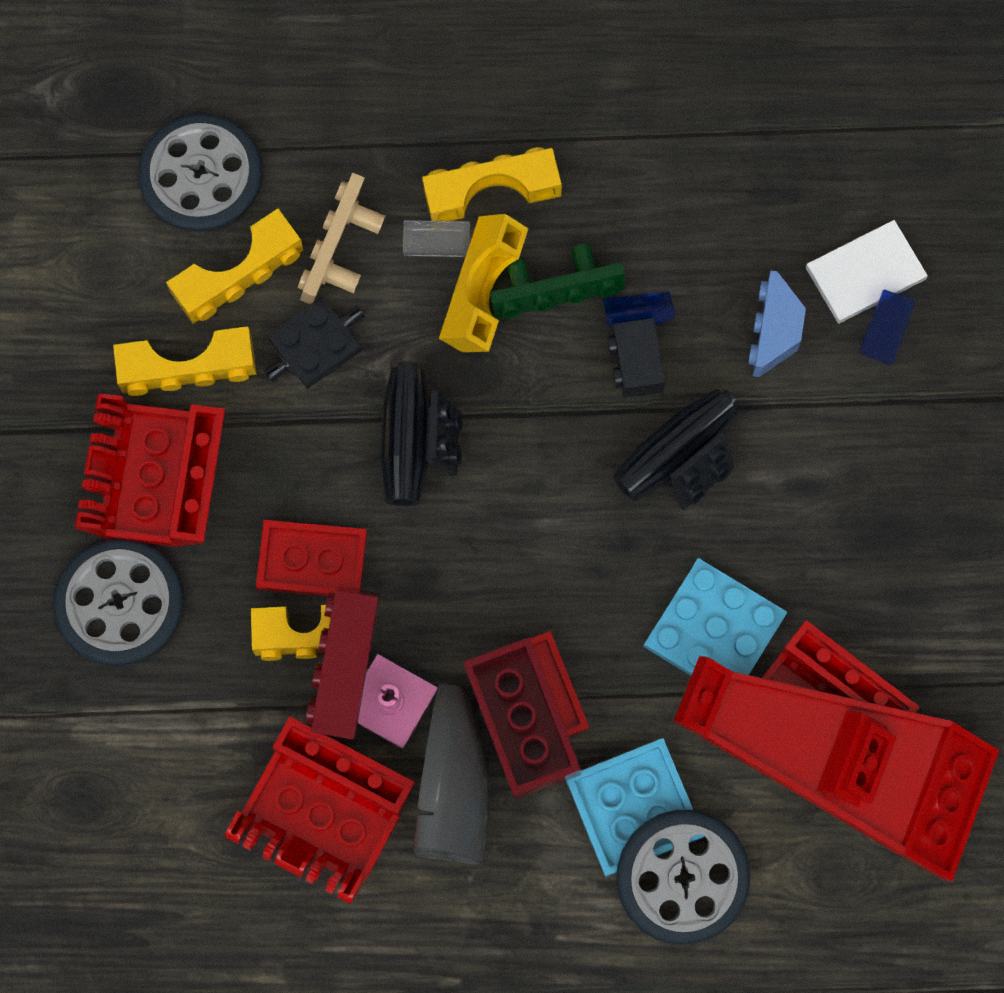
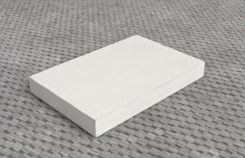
(859, 271)

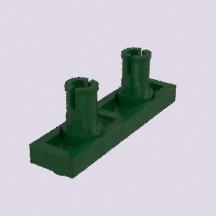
(569, 288)

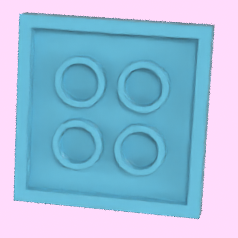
(714, 620)
(623, 795)

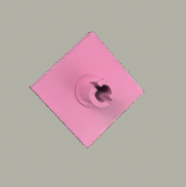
(393, 701)

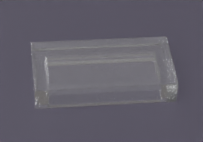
(436, 238)

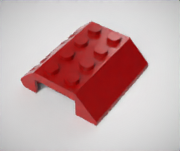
(151, 473)
(822, 665)
(322, 809)

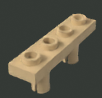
(324, 268)

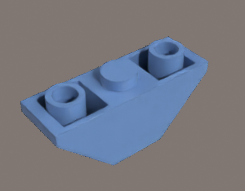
(778, 326)

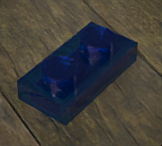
(638, 308)
(887, 327)

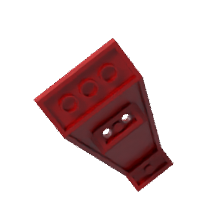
(907, 791)

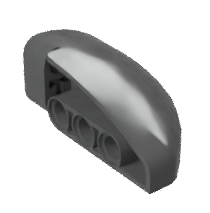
(453, 783)

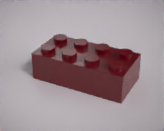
(345, 662)
(522, 718)

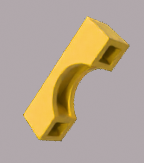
(530, 174)
(493, 247)
(203, 290)
(226, 357)

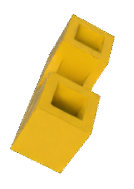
(274, 637)

